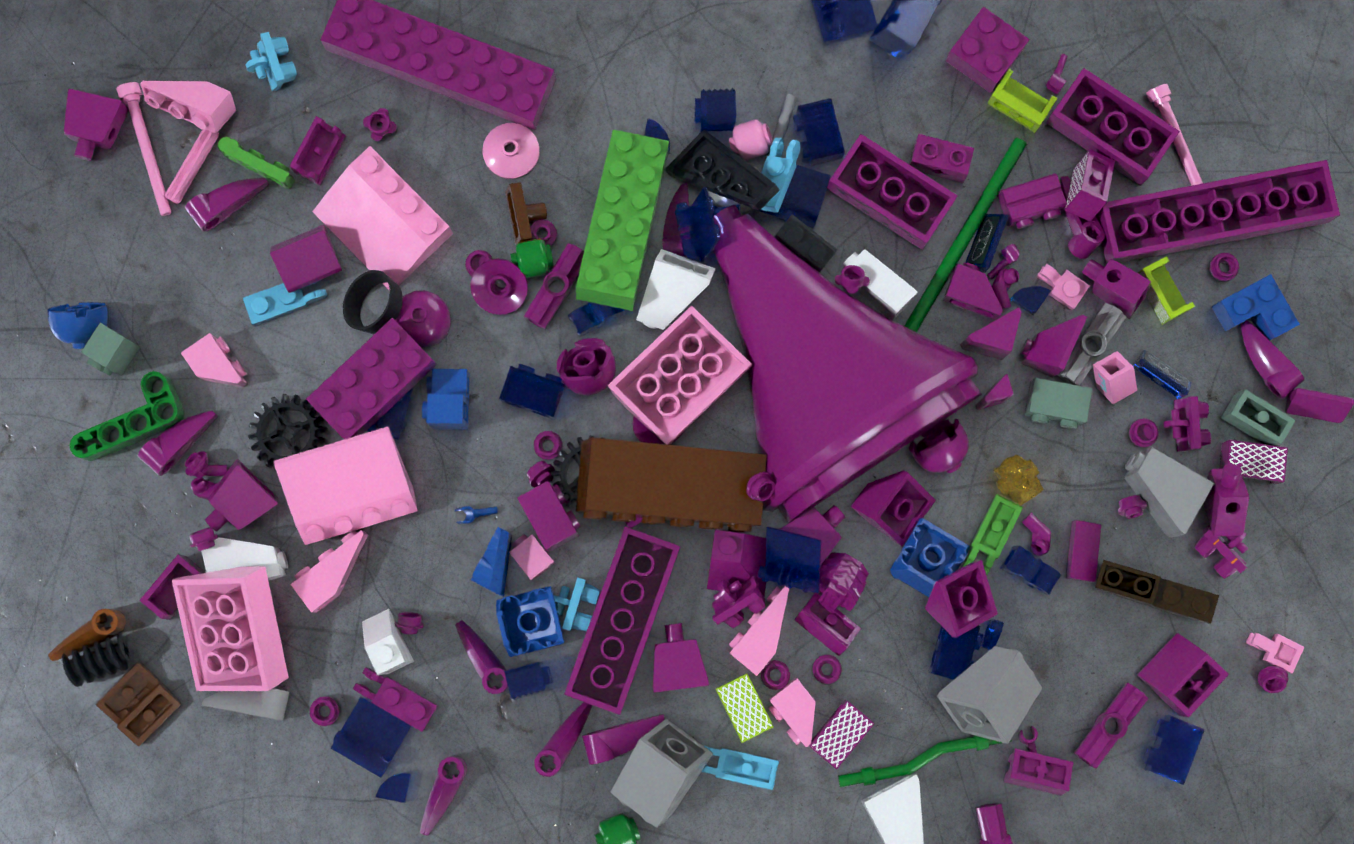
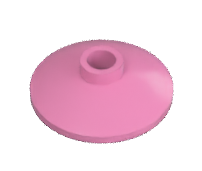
(512, 164)

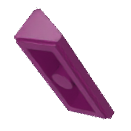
(998, 394)
(1318, 405)
(1083, 551)
(827, 625)

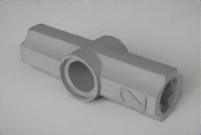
(1101, 331)

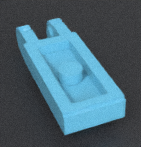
(780, 170)
(279, 302)
(743, 768)

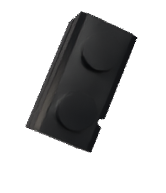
(805, 243)

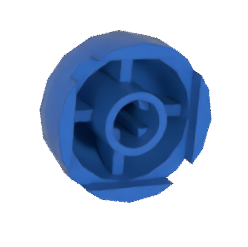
(77, 322)

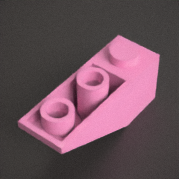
(193, 101)
(327, 578)
(761, 640)

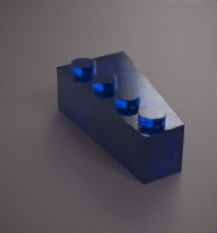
(903, 25)

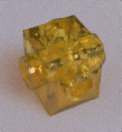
(1018, 479)

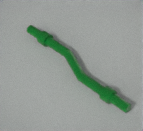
(869, 776)

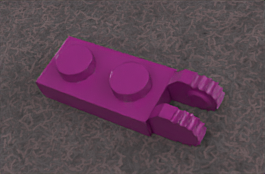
(398, 700)

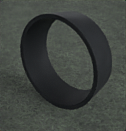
(356, 294)

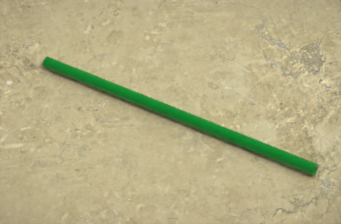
(965, 234)

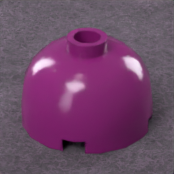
(425, 317)
(587, 366)
(941, 447)

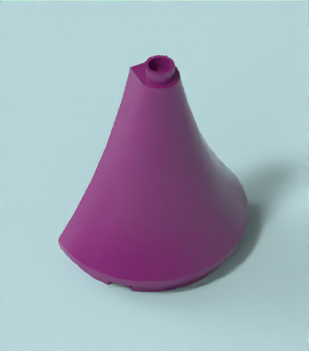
(827, 373)

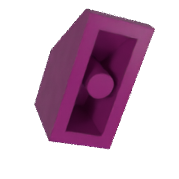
(972, 291)

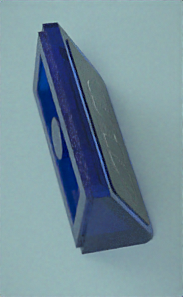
(986, 241)
(1162, 374)

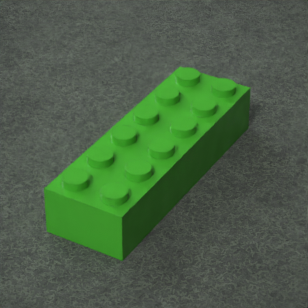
(622, 220)

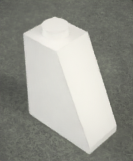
(671, 288)
(886, 289)
(235, 553)
(385, 643)
(897, 812)

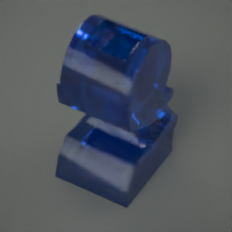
(593, 316)
(1034, 571)

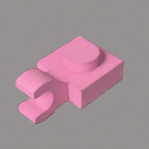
(1066, 287)
(1279, 650)

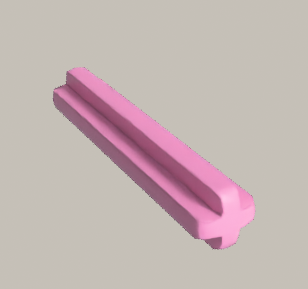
(191, 166)

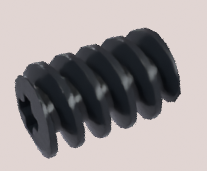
(97, 662)

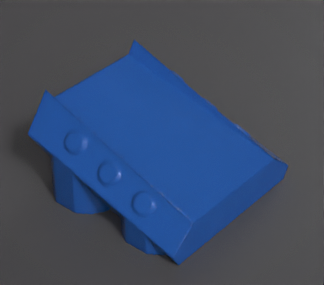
(928, 557)
(493, 566)
(529, 621)

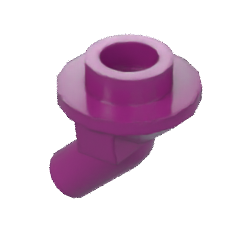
(198, 466)

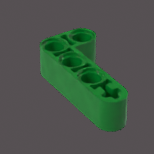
(127, 422)

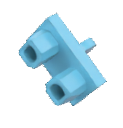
(269, 50)
(581, 592)

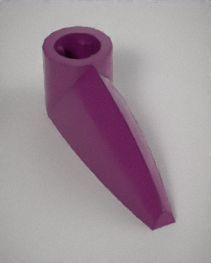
(216, 206)
(1086, 234)
(671, 235)
(1275, 368)
(171, 445)
(482, 658)
(563, 740)
(617, 740)
(442, 792)

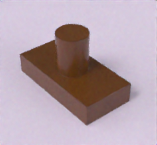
(521, 213)

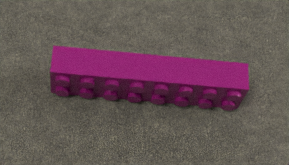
(439, 60)
(1218, 212)

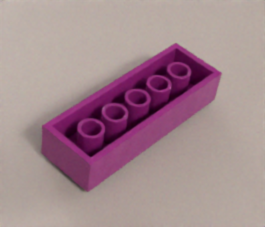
(622, 620)

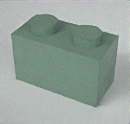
(109, 350)
(1058, 402)
(1258, 418)

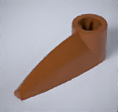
(90, 632)

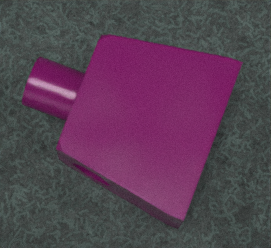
(92, 121)
(1127, 287)
(1227, 491)
(239, 498)
(819, 527)
(678, 662)

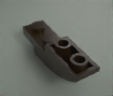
(1156, 592)

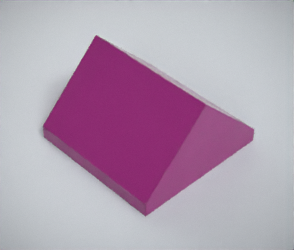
(305, 258)
(996, 338)
(962, 599)

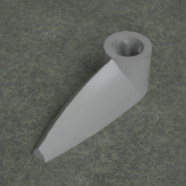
(258, 703)

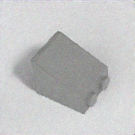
(1169, 489)
(992, 695)
(660, 772)

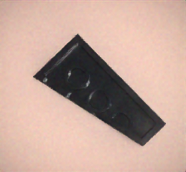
(723, 172)

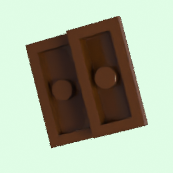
(138, 703)

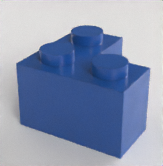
(1260, 303)
(447, 399)

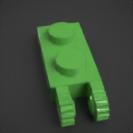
(255, 162)
(994, 531)

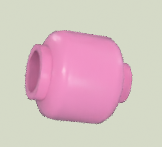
(751, 139)

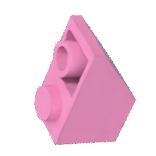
(212, 363)
(796, 709)

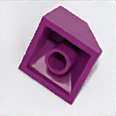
(1051, 348)
(894, 505)
(736, 558)

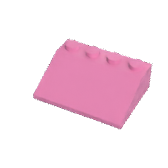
(381, 218)
(679, 376)
(346, 485)
(231, 630)

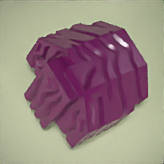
(841, 581)

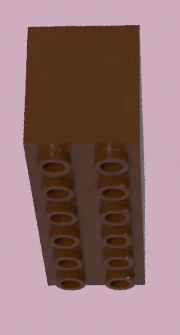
(668, 484)

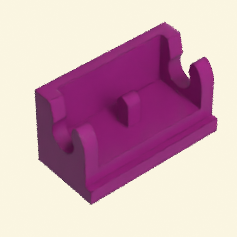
(317, 151)
(1039, 772)

